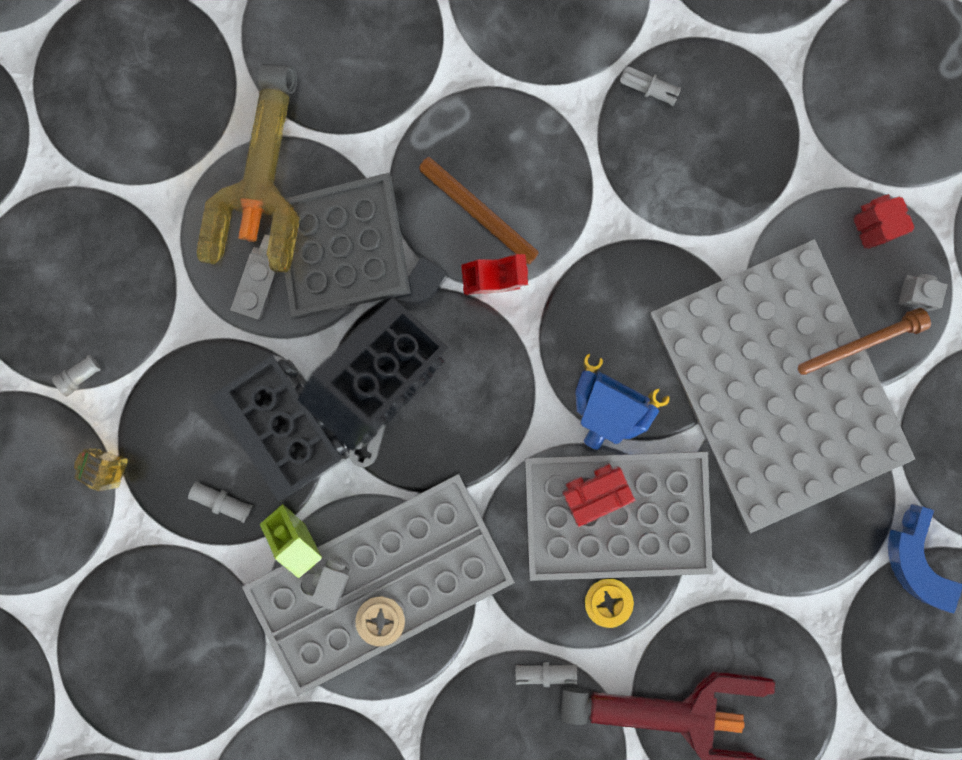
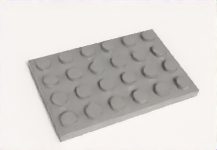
(654, 536)

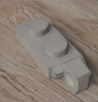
(255, 284)

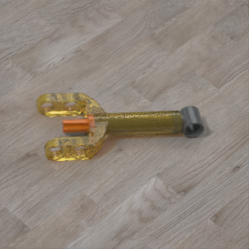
(257, 191)

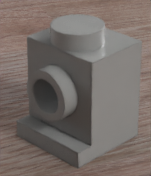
(922, 292)
(329, 585)

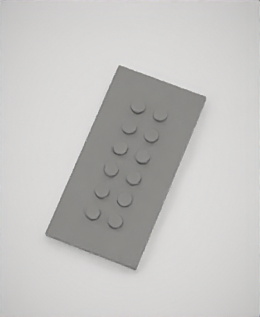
(421, 553)

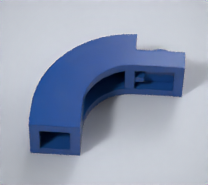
(910, 564)

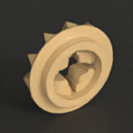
(369, 630)

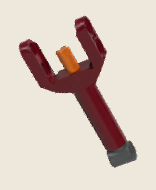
(692, 717)

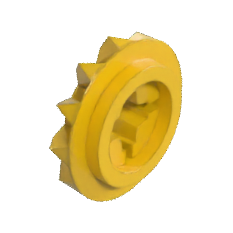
(622, 608)

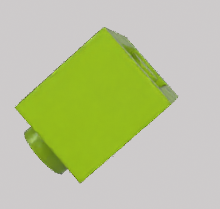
(290, 541)

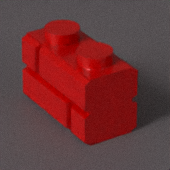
(883, 221)
(598, 494)

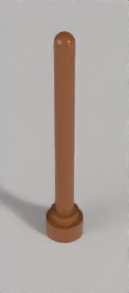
(913, 322)

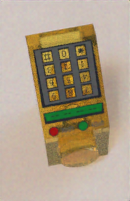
(99, 469)

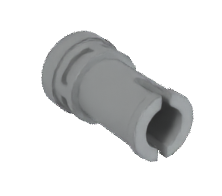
(69, 380)

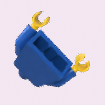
(612, 408)

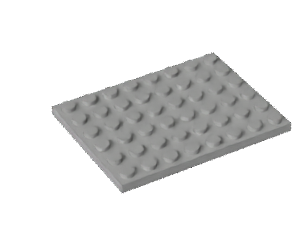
(771, 430)

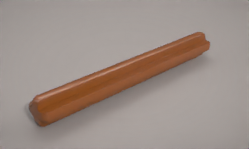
(477, 209)

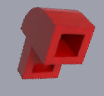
(495, 275)

